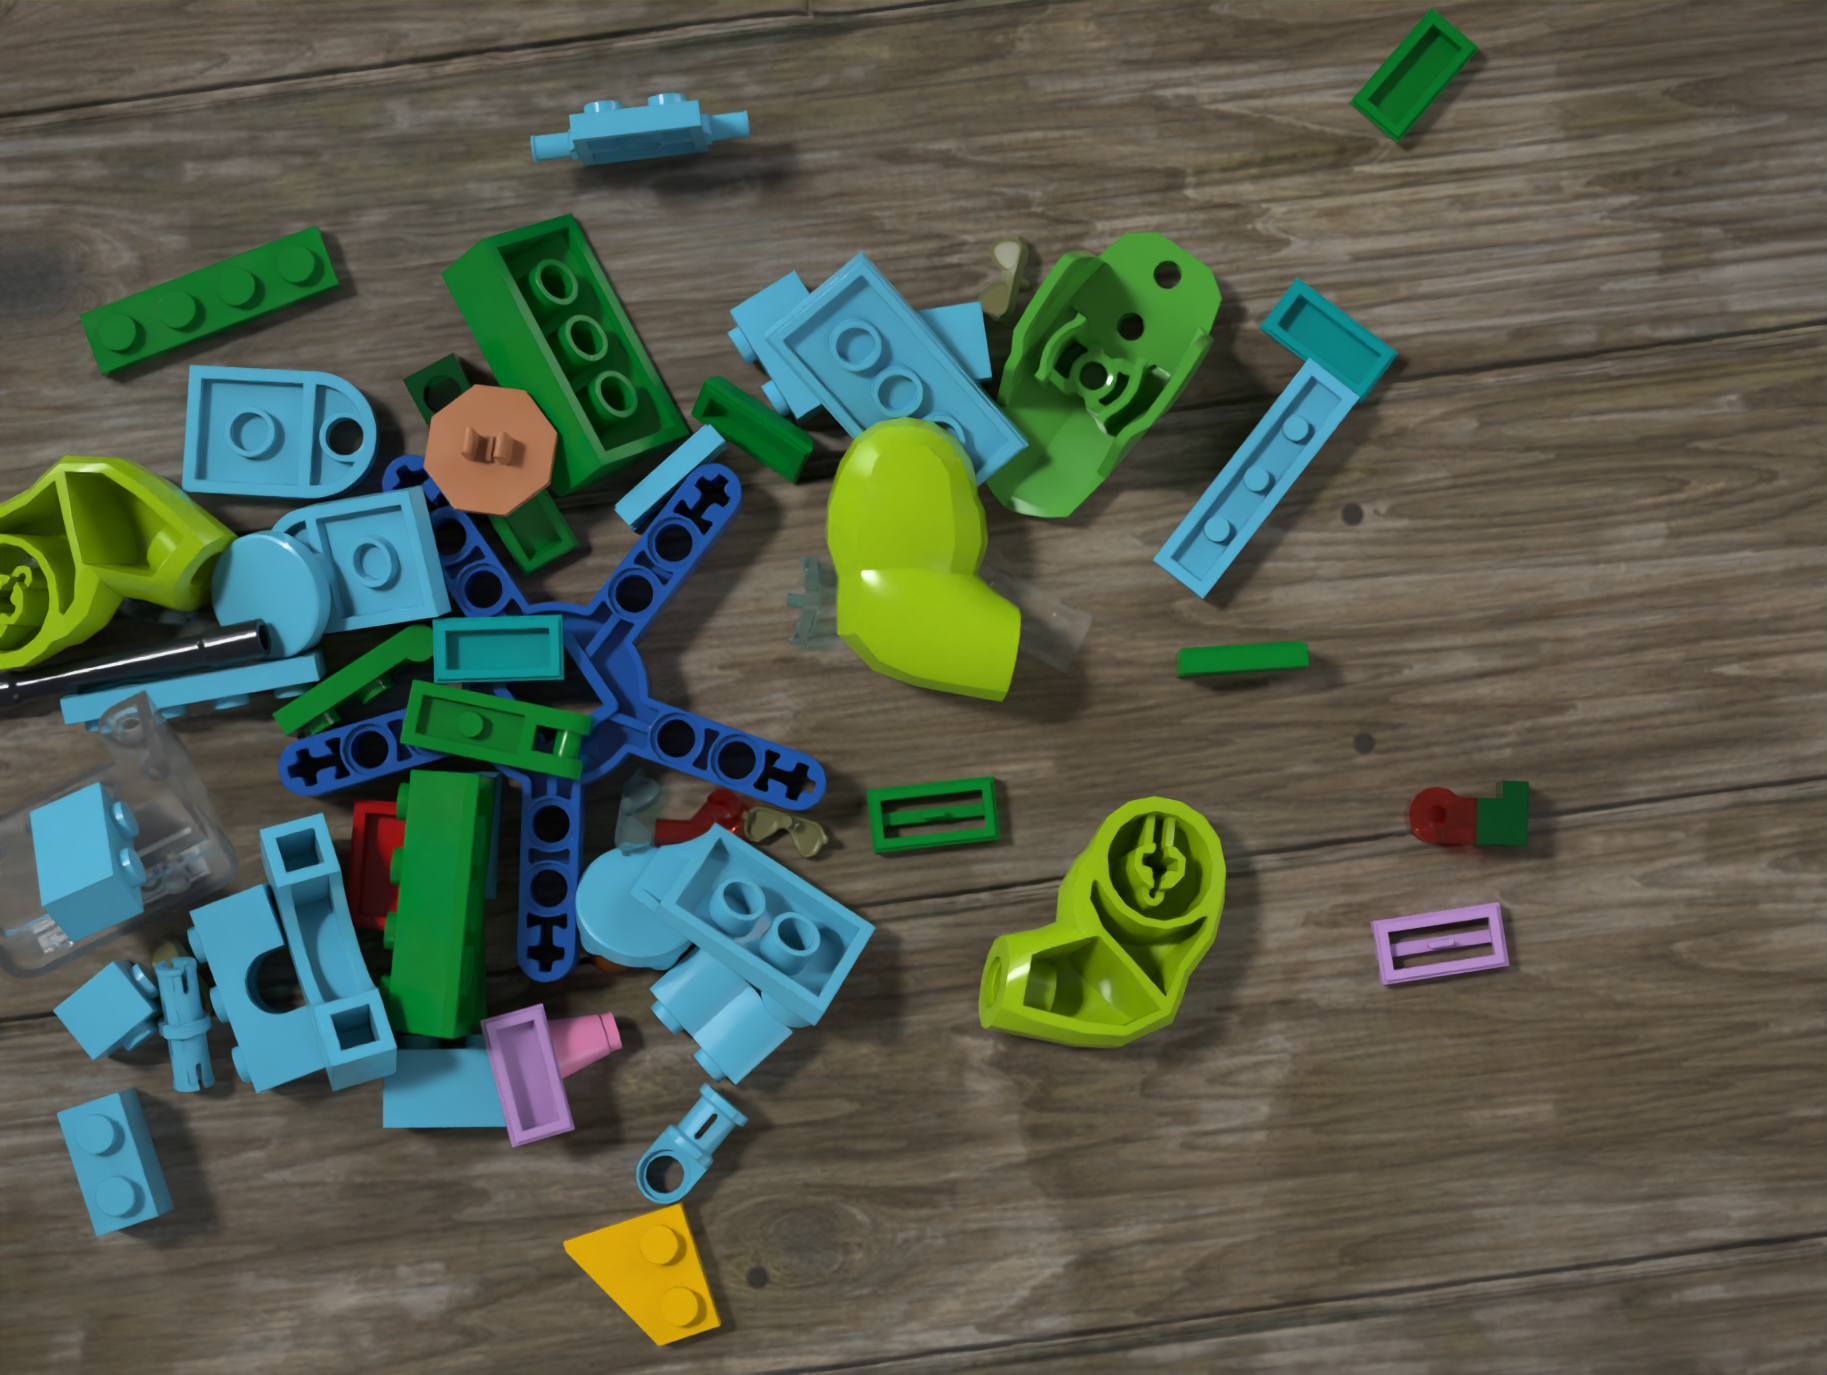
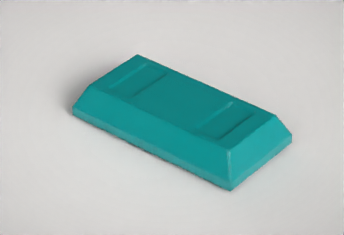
(1335, 341)
(498, 649)

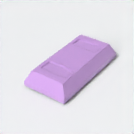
(527, 1075)

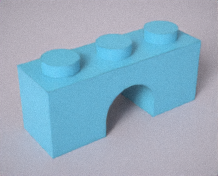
(235, 941)

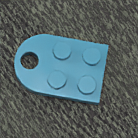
(271, 434)
(379, 557)

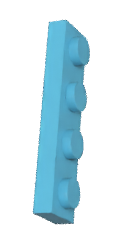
(1255, 478)
(223, 685)

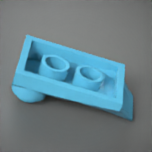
(756, 921)

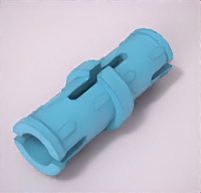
(184, 1024)

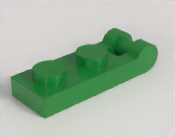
(362, 680)
(493, 729)

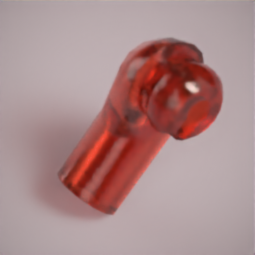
(721, 807)

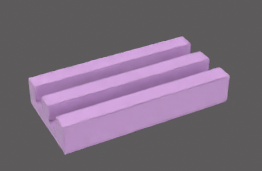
(1385, 951)

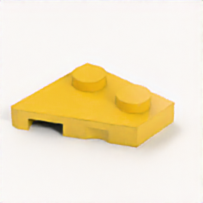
(651, 1272)

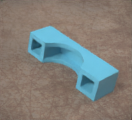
(326, 953)

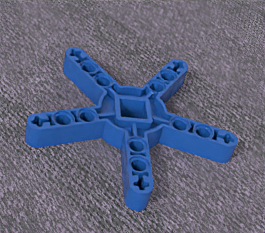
(605, 649)

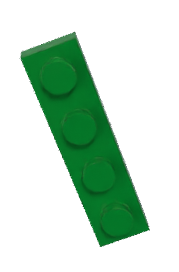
(210, 301)

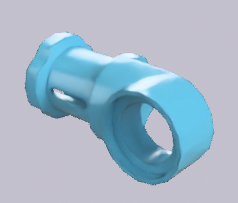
(691, 1151)

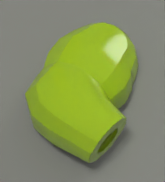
(88, 541)
(909, 559)
(1124, 935)

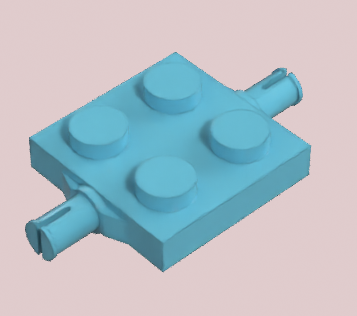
(622, 134)

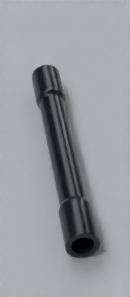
(211, 648)

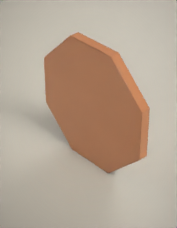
(491, 450)

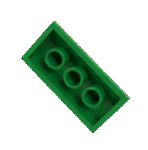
(564, 338)
(439, 902)

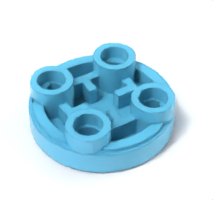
(276, 581)
(618, 924)

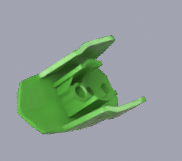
(1083, 387)

